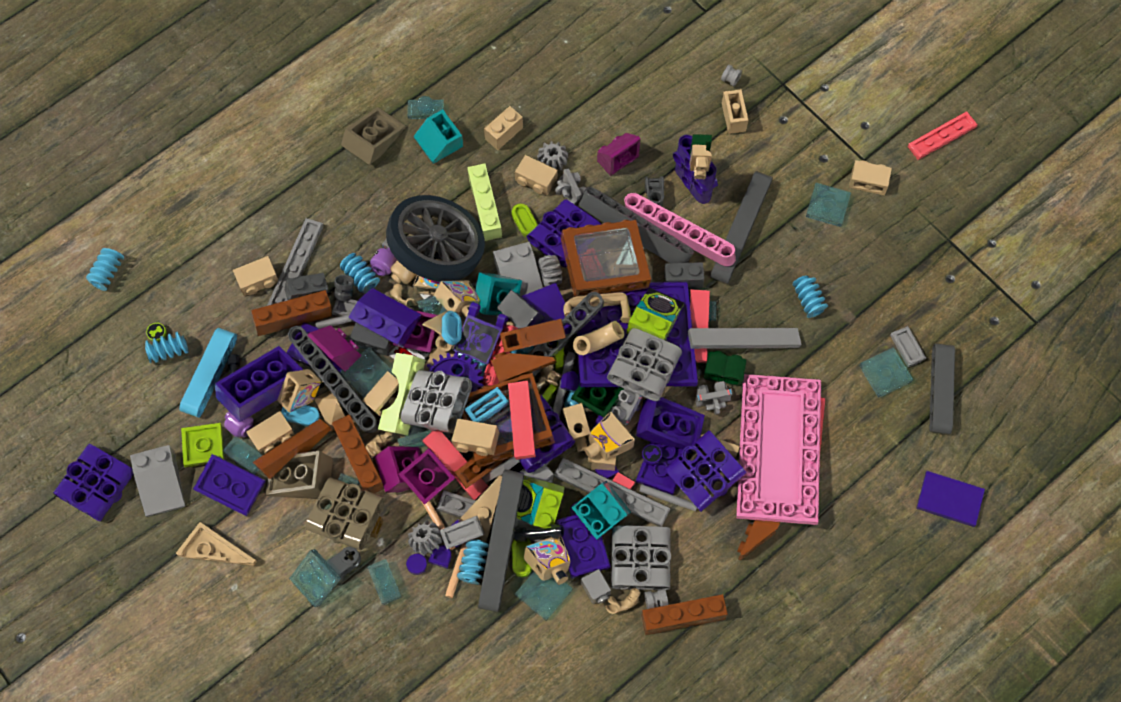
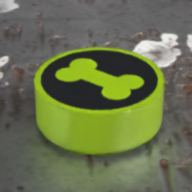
(155, 331)

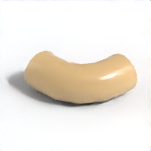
(598, 339)

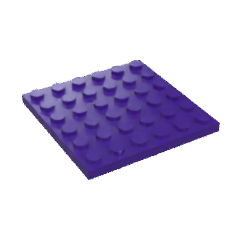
(596, 365)

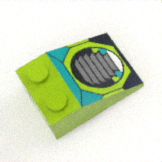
(655, 314)
(539, 502)

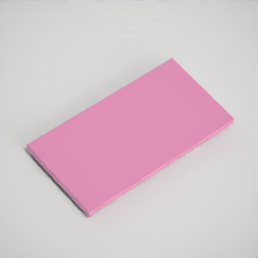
(779, 449)

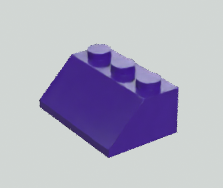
(385, 317)

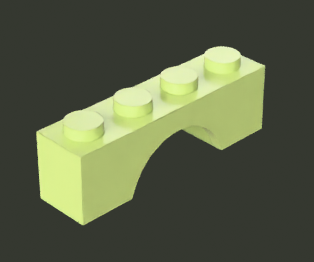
(484, 202)
(404, 369)

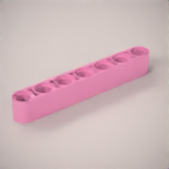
(688, 230)

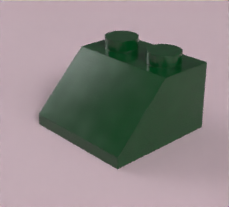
(597, 398)

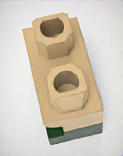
(700, 155)

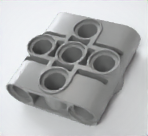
(661, 359)
(436, 400)
(625, 571)

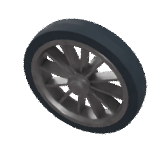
(435, 238)

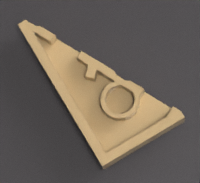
(485, 508)
(210, 546)

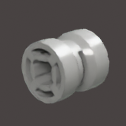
(656, 599)

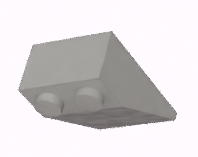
(520, 264)
(158, 480)

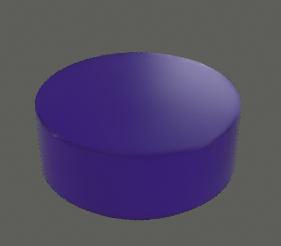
(416, 564)

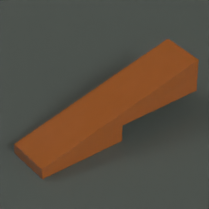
(301, 442)

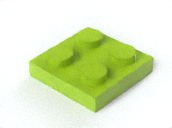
(201, 443)

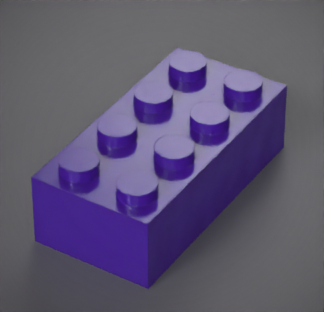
(255, 384)

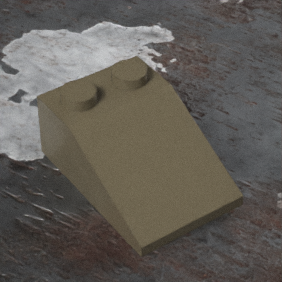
(372, 135)
(301, 476)

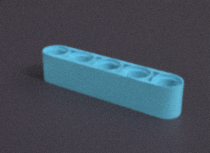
(208, 372)

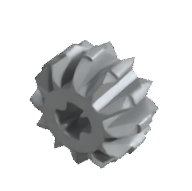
(553, 155)
(550, 270)
(425, 538)

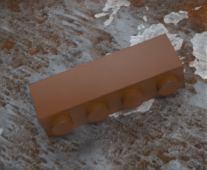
(291, 313)
(357, 454)
(684, 614)

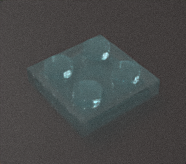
(828, 204)
(366, 372)
(886, 372)
(315, 578)
(542, 595)

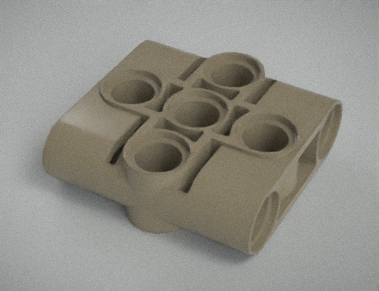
(351, 531)

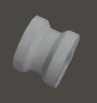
(731, 75)

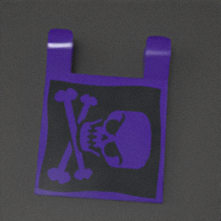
(478, 336)

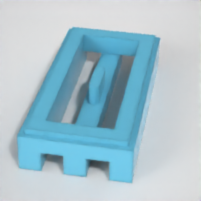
(473, 416)

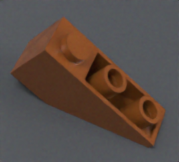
(533, 335)
(757, 535)

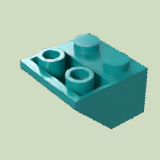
(438, 137)
(601, 509)

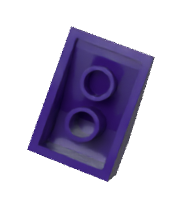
(669, 423)

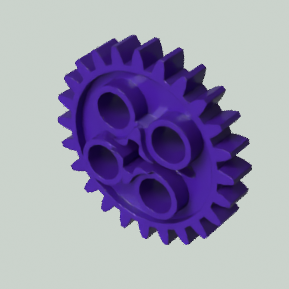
(450, 363)

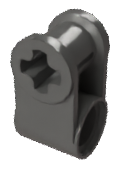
(655, 189)
(342, 564)

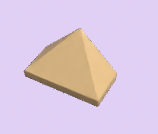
(329, 408)

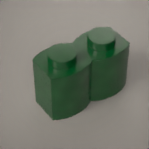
(725, 368)

